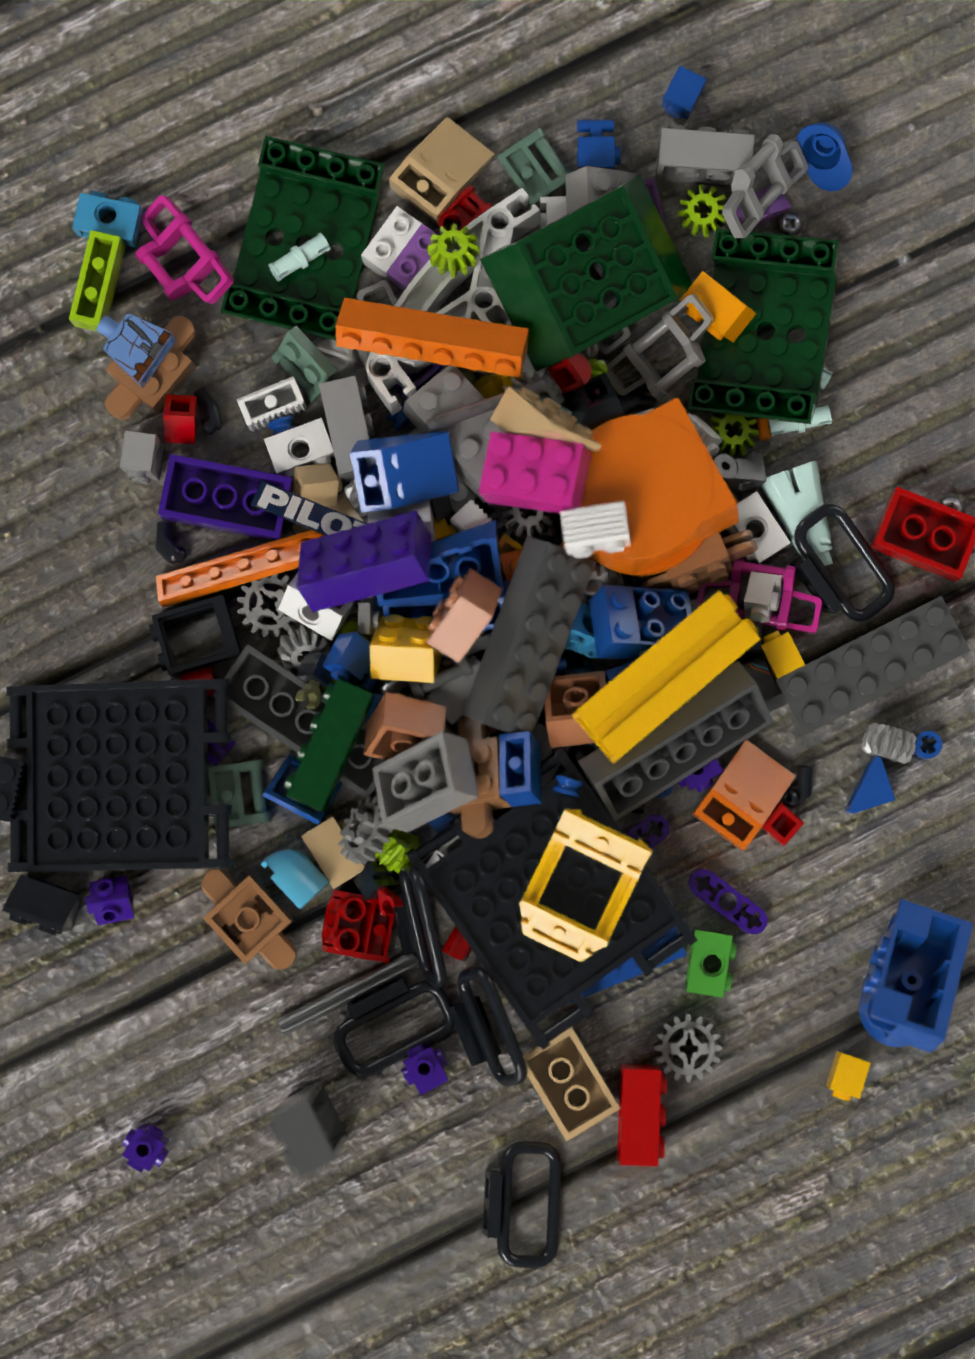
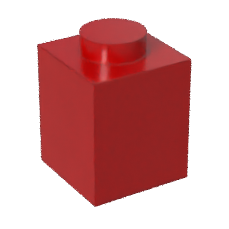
(180, 419)

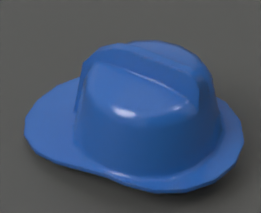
(826, 156)

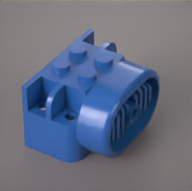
(914, 977)

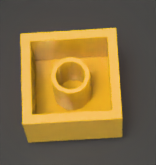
(402, 650)

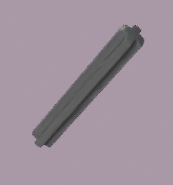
(348, 993)

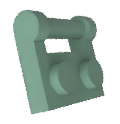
(528, 173)
(304, 362)
(227, 790)

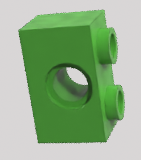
(705, 982)

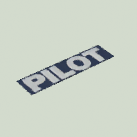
(302, 510)

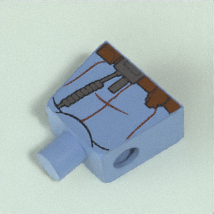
(136, 345)

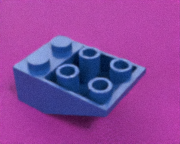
(403, 470)
(634, 618)

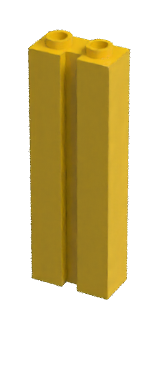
(666, 676)

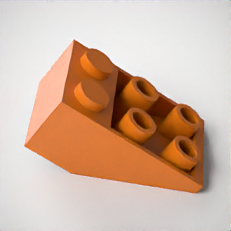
(744, 795)

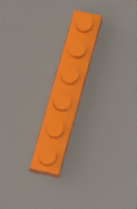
(231, 569)

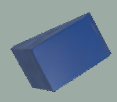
(871, 789)

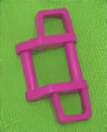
(166, 240)
(788, 574)

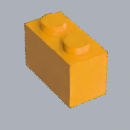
(729, 312)

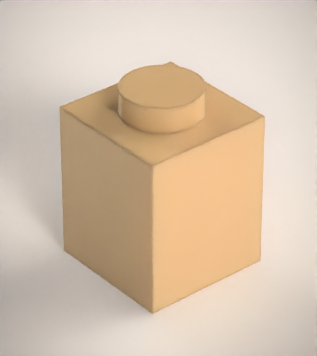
(317, 483)

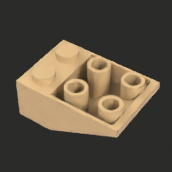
(440, 169)
(528, 416)

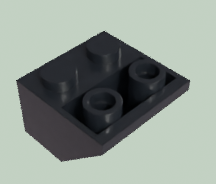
(596, 403)
(43, 904)

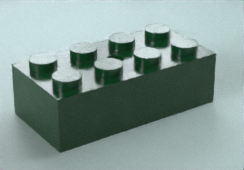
(330, 745)

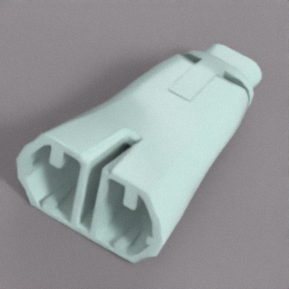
(794, 497)

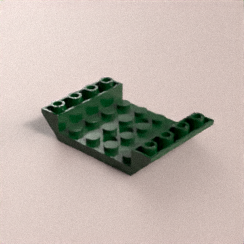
(303, 195)
(548, 280)
(789, 287)

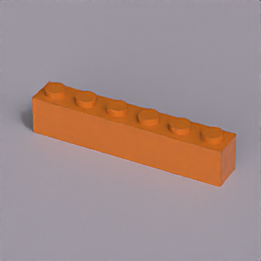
(432, 337)

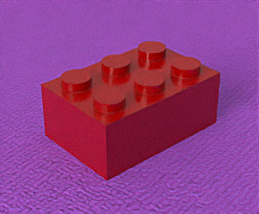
(925, 534)
(641, 1115)

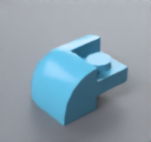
(295, 875)

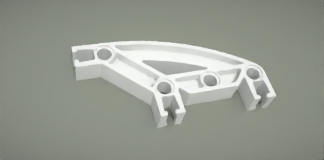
(431, 290)

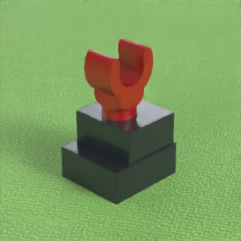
(378, 883)

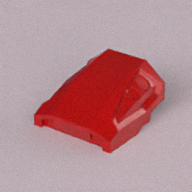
(356, 927)

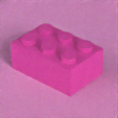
(534, 472)

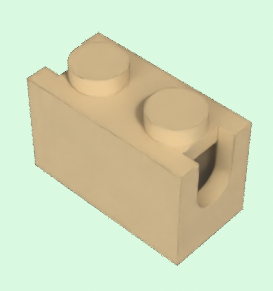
(324, 846)

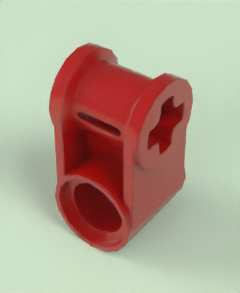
(464, 209)

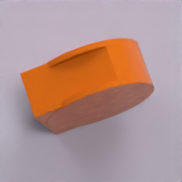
(667, 487)

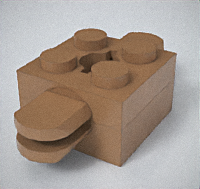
(166, 379)
(706, 565)
(485, 757)
(248, 919)

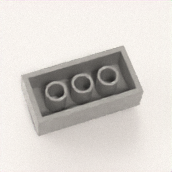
(470, 437)

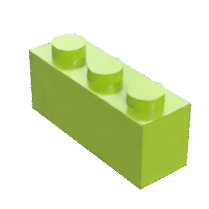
(97, 280)

